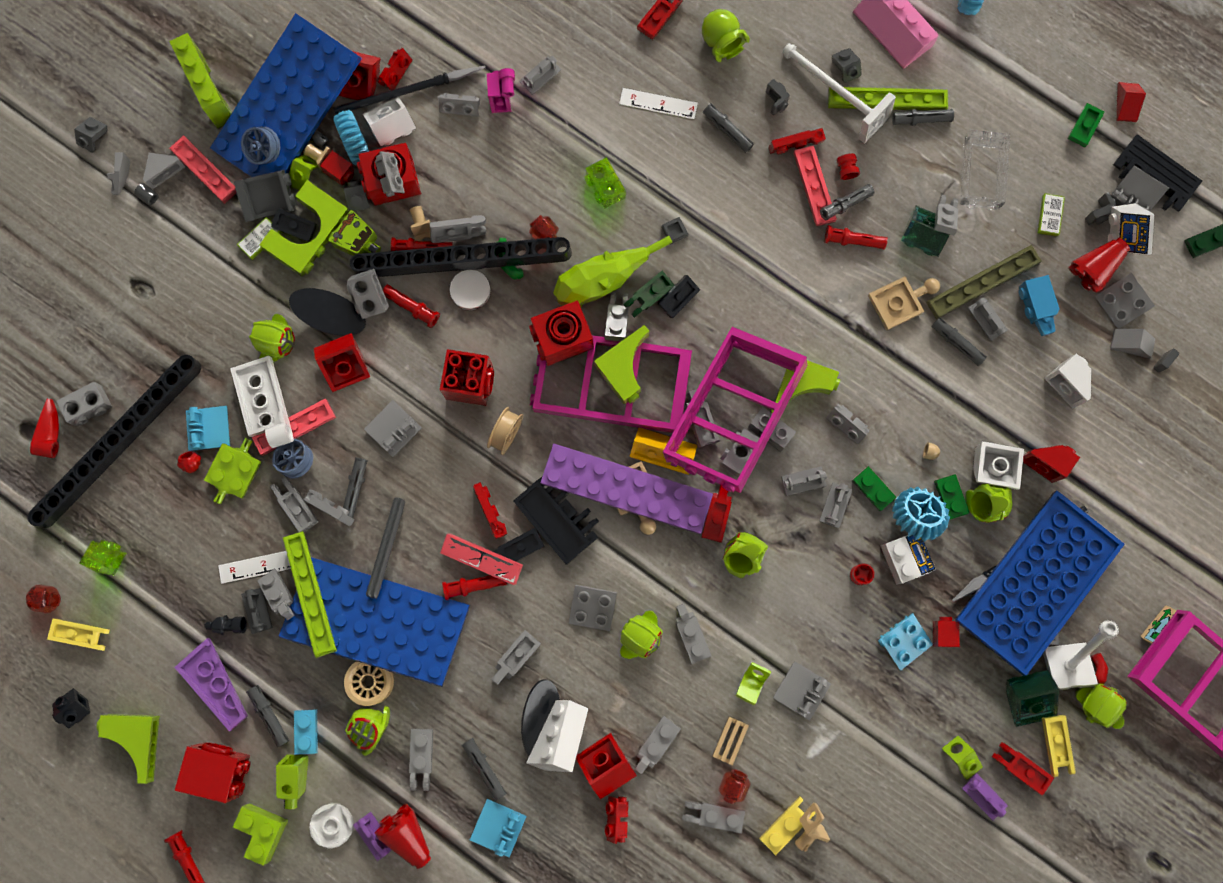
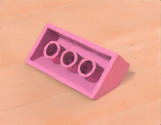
(897, 28)

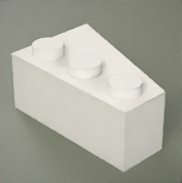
(559, 738)

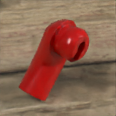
(1102, 668)

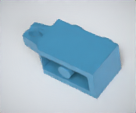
(1040, 303)

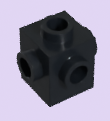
(70, 708)

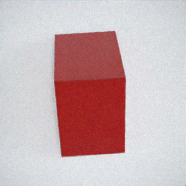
(1129, 101)

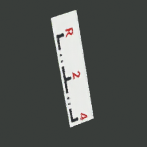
(658, 103)
(253, 567)

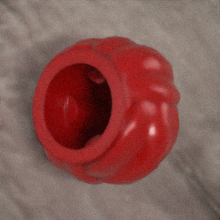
(189, 461)

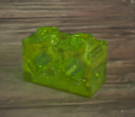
(609, 181)
(103, 557)

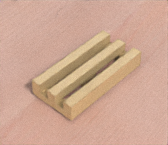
(737, 746)

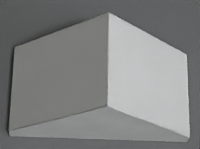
(160, 168)
(1133, 342)

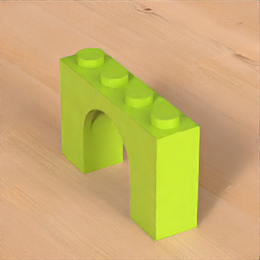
(200, 80)
(301, 256)

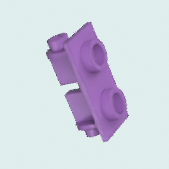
(985, 797)
(366, 828)

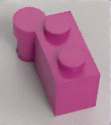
(500, 89)

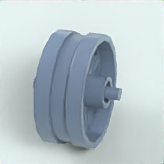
(268, 142)
(291, 458)

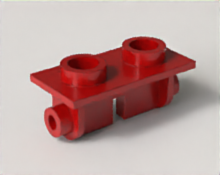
(398, 65)
(615, 829)

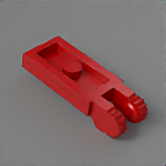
(657, 17)
(1025, 770)

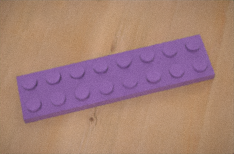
(626, 488)

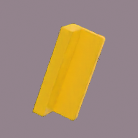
(649, 447)

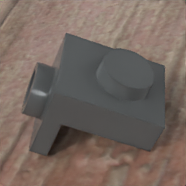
(848, 64)
(779, 94)
(89, 132)
(355, 196)
(1102, 214)

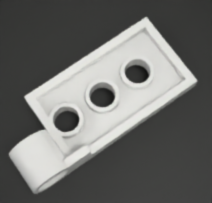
(279, 429)

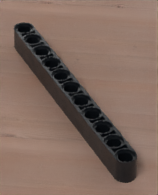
(470, 261)
(105, 443)

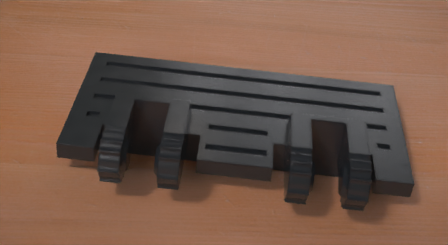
(1162, 168)
(555, 520)

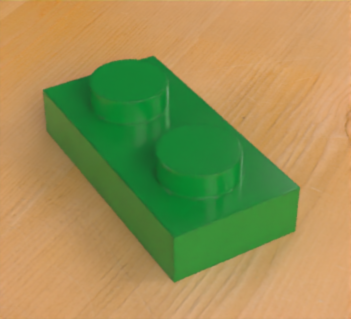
(1086, 125)
(874, 488)
(952, 495)

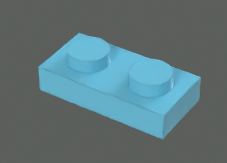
(305, 732)

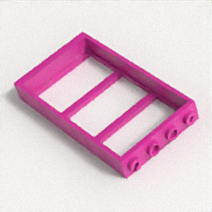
(756, 347)
(626, 420)
(1157, 656)

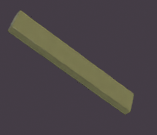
(983, 282)

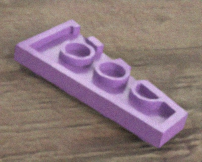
(211, 682)

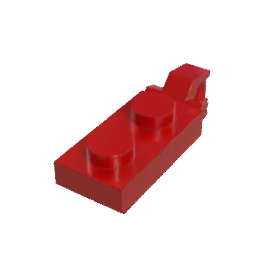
(797, 140)
(490, 512)
(717, 516)

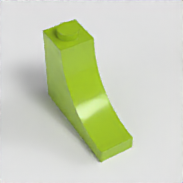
(617, 366)
(815, 379)
(138, 736)

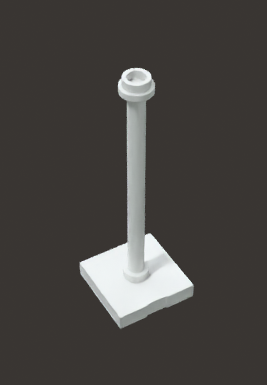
(874, 117)
(1072, 663)

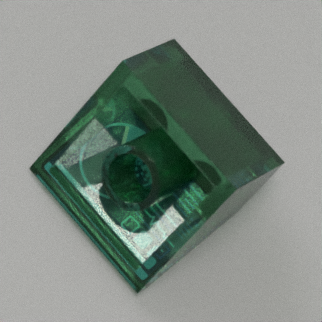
(921, 232)
(1032, 697)

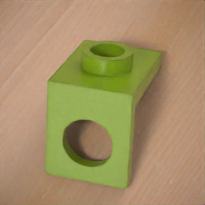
(301, 171)
(752, 683)
(966, 760)

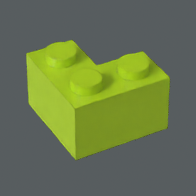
(265, 832)

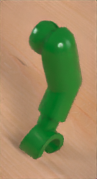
(512, 271)

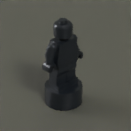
(223, 624)

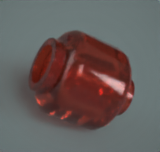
(543, 228)
(43, 598)
(734, 786)

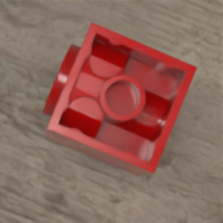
(371, 179)
(547, 331)
(467, 377)
(213, 772)

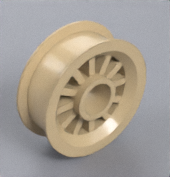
(505, 430)
(358, 698)

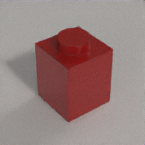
(337, 168)
(946, 633)

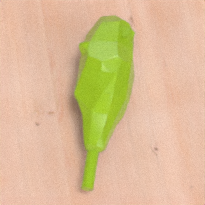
(602, 274)

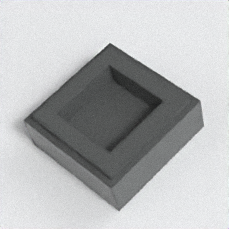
(675, 229)
(1166, 360)

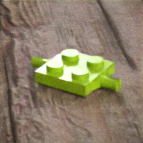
(232, 470)

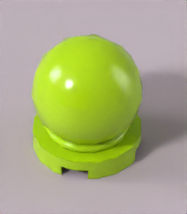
(723, 34)

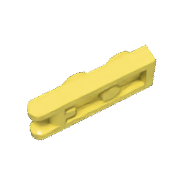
(76, 634)
(1058, 744)
(784, 827)

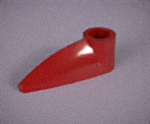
(46, 432)

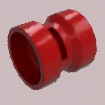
(848, 166)
(865, 574)

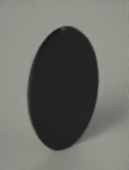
(326, 311)
(536, 711)

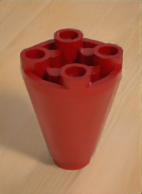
(1099, 264)
(404, 836)

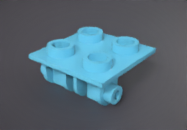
(207, 427)
(905, 641)
(498, 828)

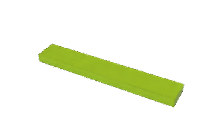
(905, 98)
(309, 594)

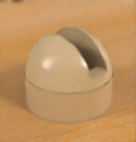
(931, 451)

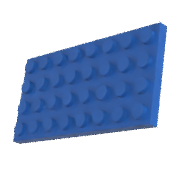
(288, 95)
(1039, 582)
(396, 632)

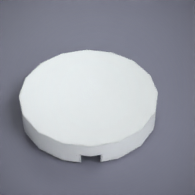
(470, 289)
(331, 825)

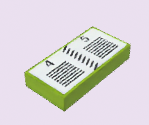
(1051, 215)
(251, 241)

